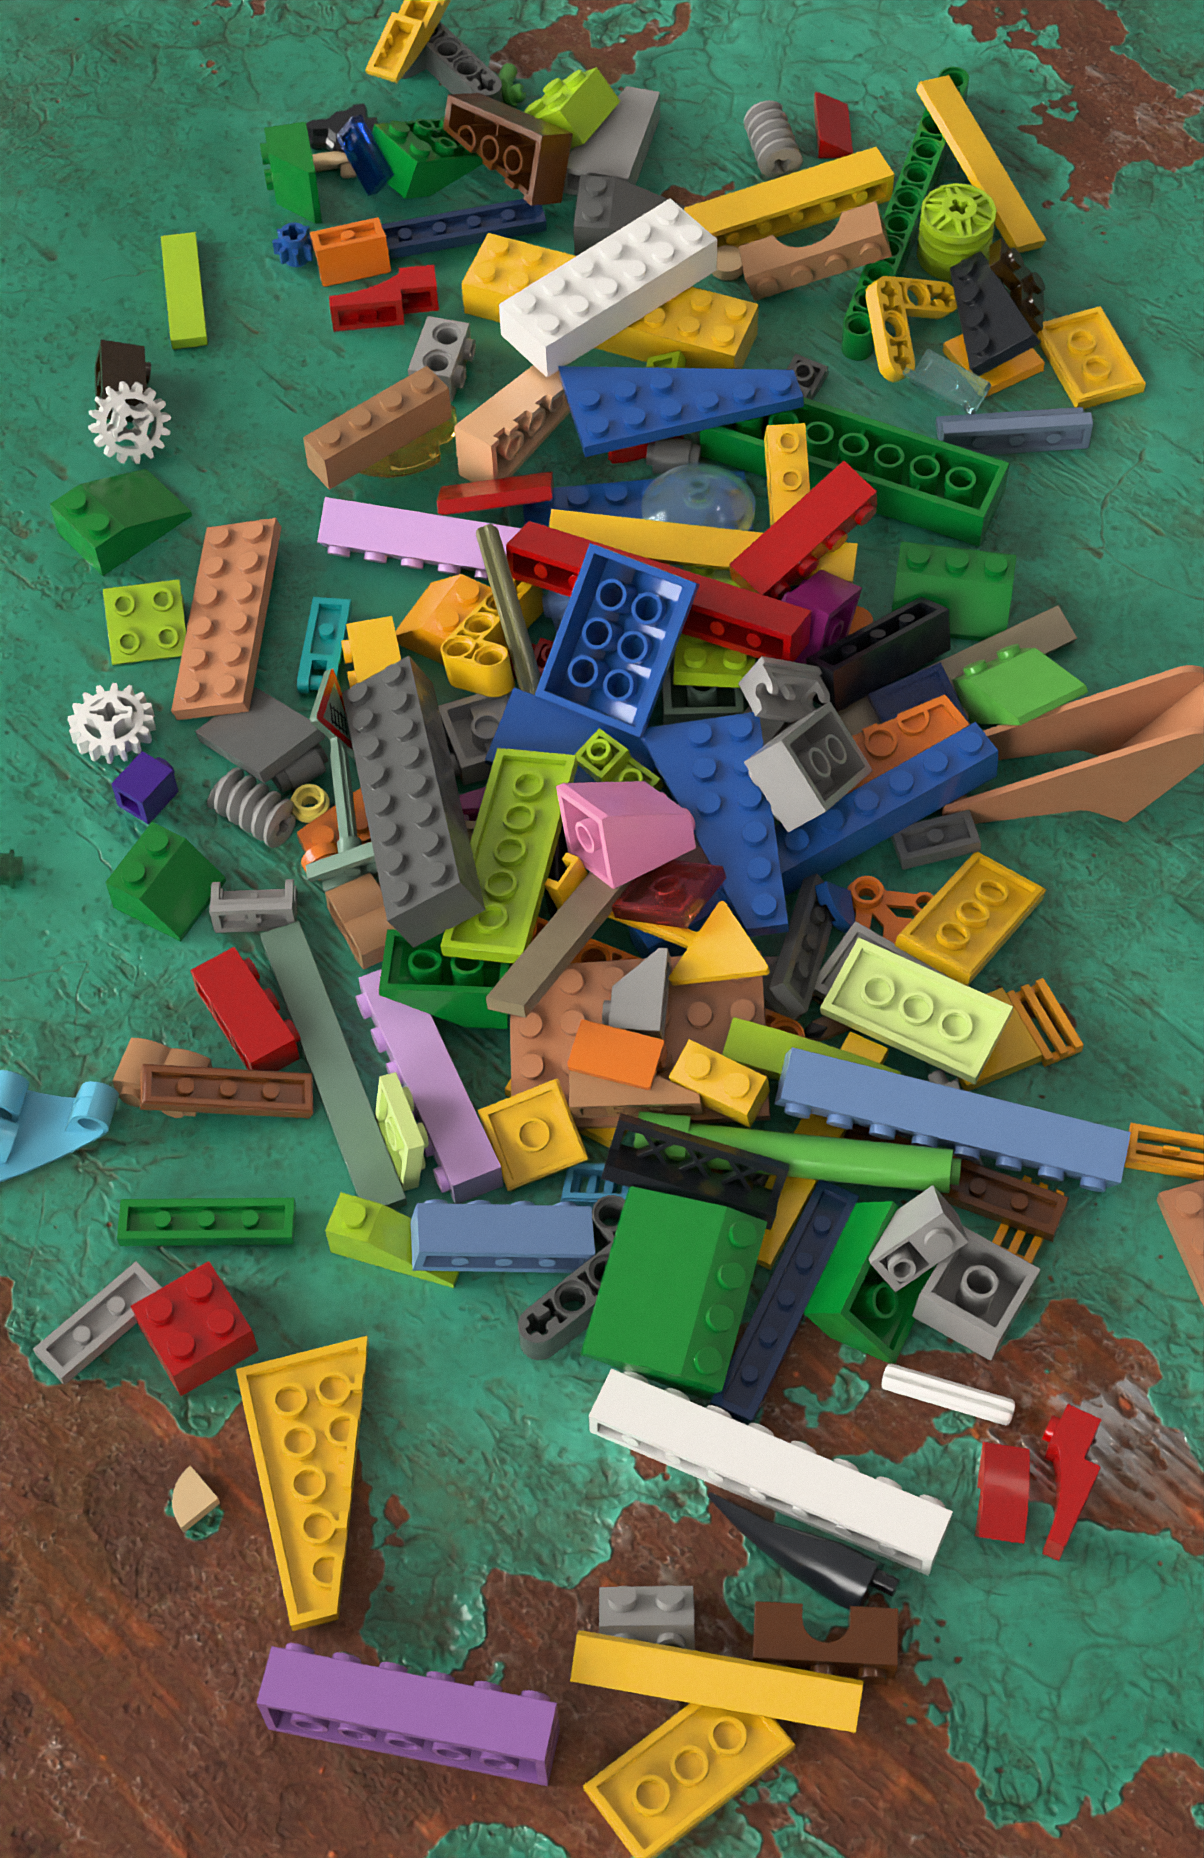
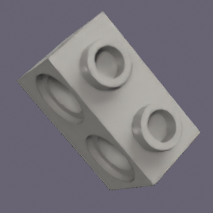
(445, 349)

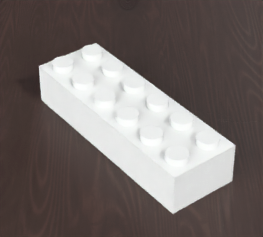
(608, 287)

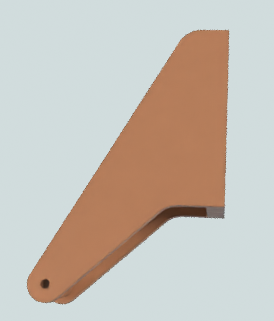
(1144, 742)

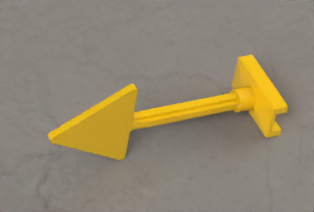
(712, 954)

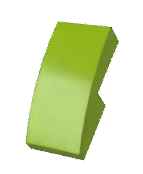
(611, 762)

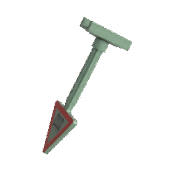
(352, 857)

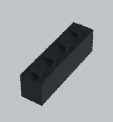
(882, 651)

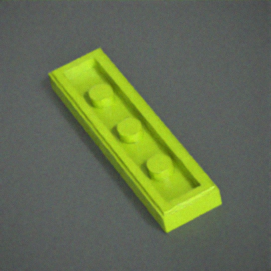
(184, 290)

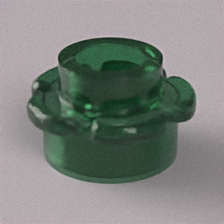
(11, 868)

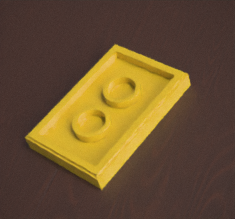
(1089, 358)

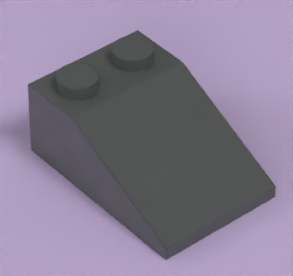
(607, 206)

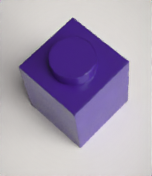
(145, 787)

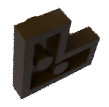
(1024, 286)

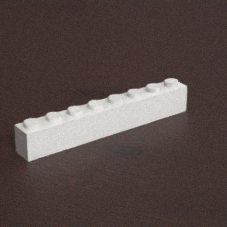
(770, 1470)

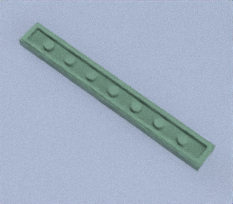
(332, 1066)

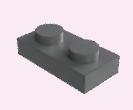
(936, 840)

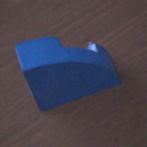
(839, 904)

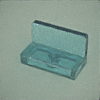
(948, 382)

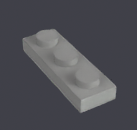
(95, 1324)

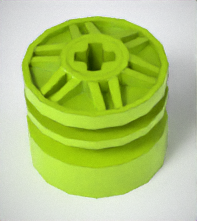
(954, 226)

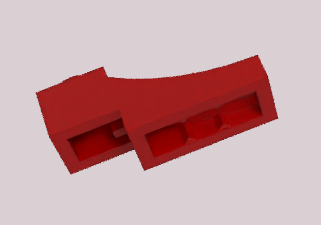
(386, 303)
(1074, 1475)

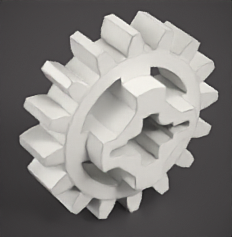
(142, 414)
(111, 723)

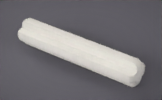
(948, 1394)

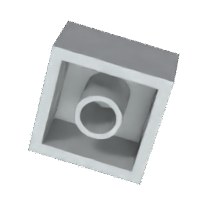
(976, 1294)

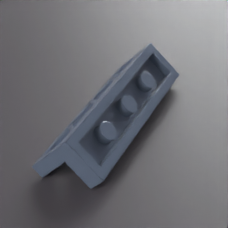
(1018, 430)

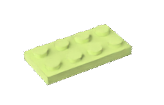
(916, 1010)

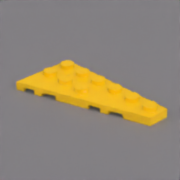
(305, 1446)

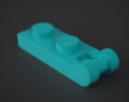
(323, 641)

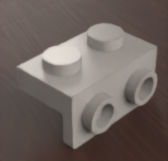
(649, 1614)

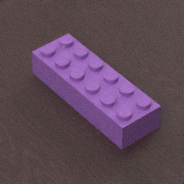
(410, 1713)

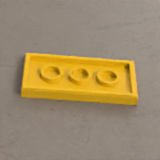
(970, 918)
(684, 1774)

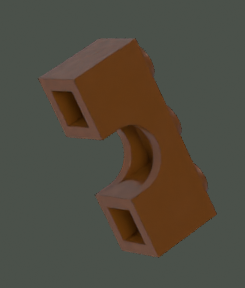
(864, 1652)

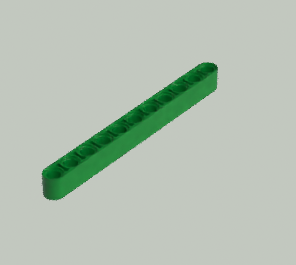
(901, 220)

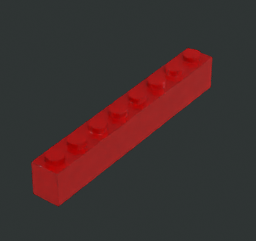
(719, 610)

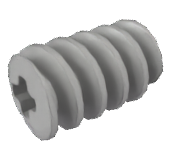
(772, 139)
(253, 807)

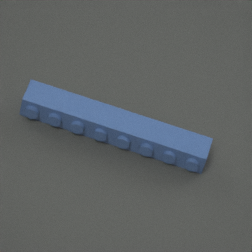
(953, 1119)

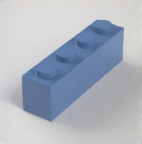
(501, 1237)

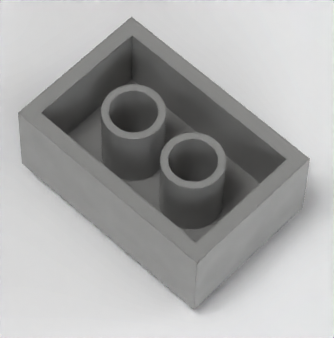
(808, 767)

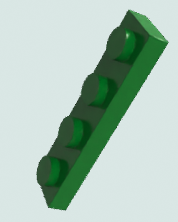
(206, 1221)

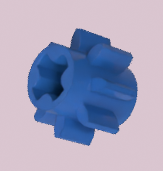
(293, 245)

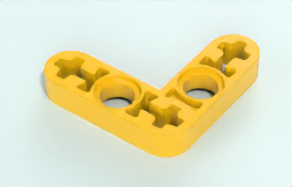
(889, 302)

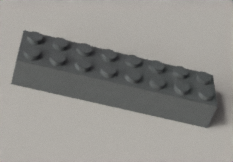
(412, 803)

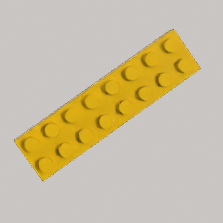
(701, 324)

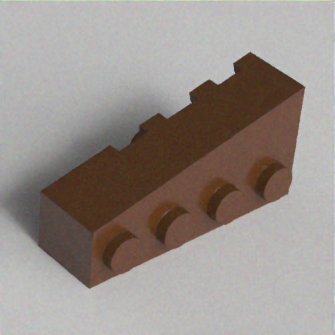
(515, 144)

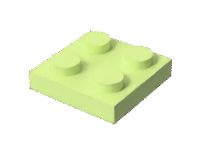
(399, 1130)

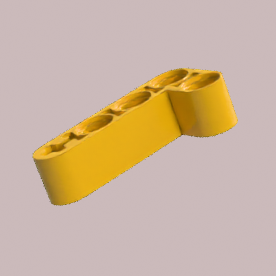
(477, 649)

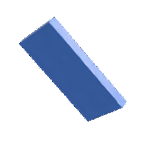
(547, 727)

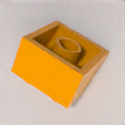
(439, 613)

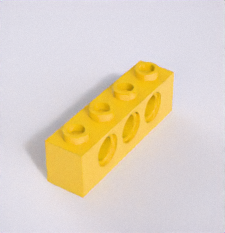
(786, 469)

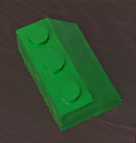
(966, 581)
(853, 1298)

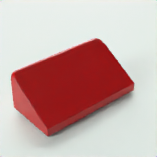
(832, 127)

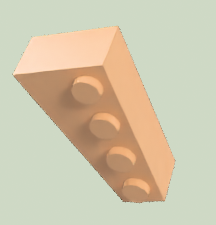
(510, 426)

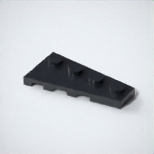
(988, 316)

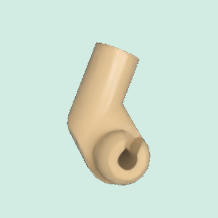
(333, 160)

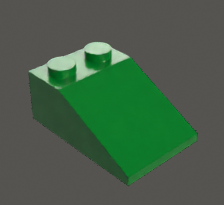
(117, 517)
(439, 983)

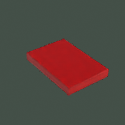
(495, 493)

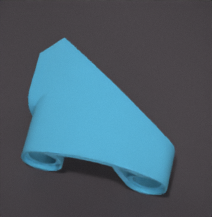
(48, 1127)

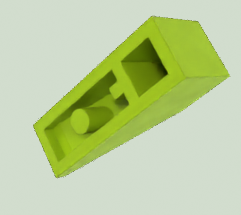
(377, 1237)

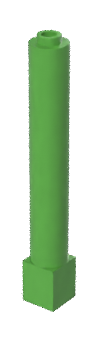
(823, 1156)

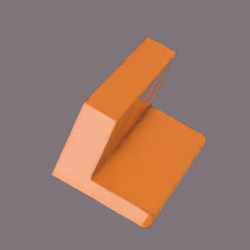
(351, 251)
(617, 1054)

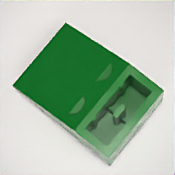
(422, 156)

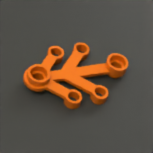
(880, 905)

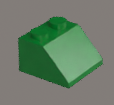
(291, 170)
(163, 882)

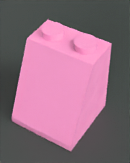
(623, 828)

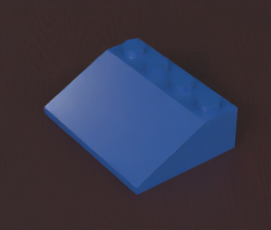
(616, 640)

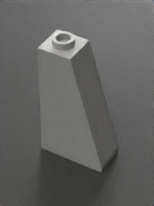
(619, 142)

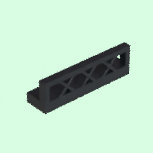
(661, 1174)

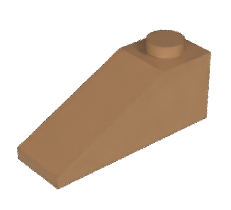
(604, 1098)

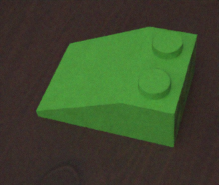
(1015, 687)

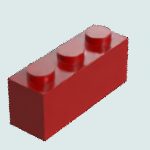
(246, 1012)

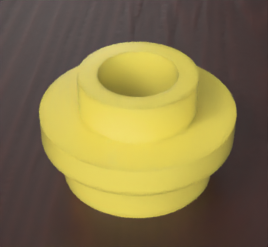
(307, 795)

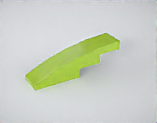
(765, 1048)

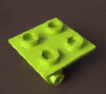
(145, 621)

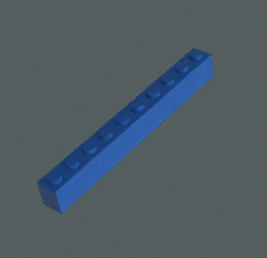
(867, 817)

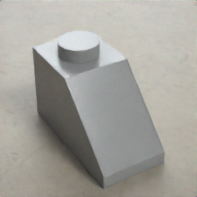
(641, 997)

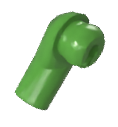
(511, 92)

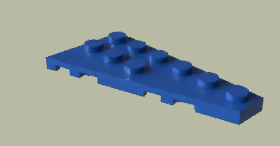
(731, 814)

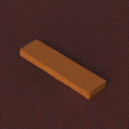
(226, 1091)

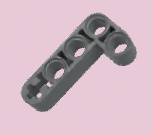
(455, 66)
(578, 1286)

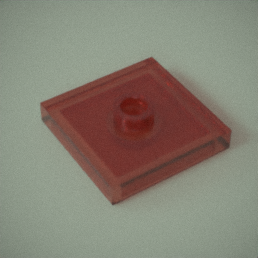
(669, 893)

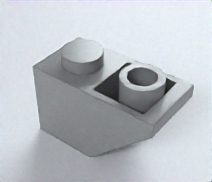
(917, 1239)

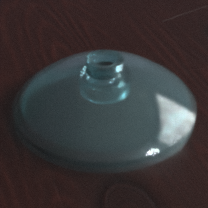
(700, 497)

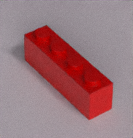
(805, 533)

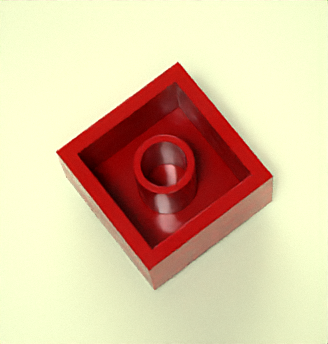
(195, 1328)

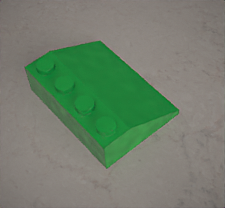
(674, 1290)

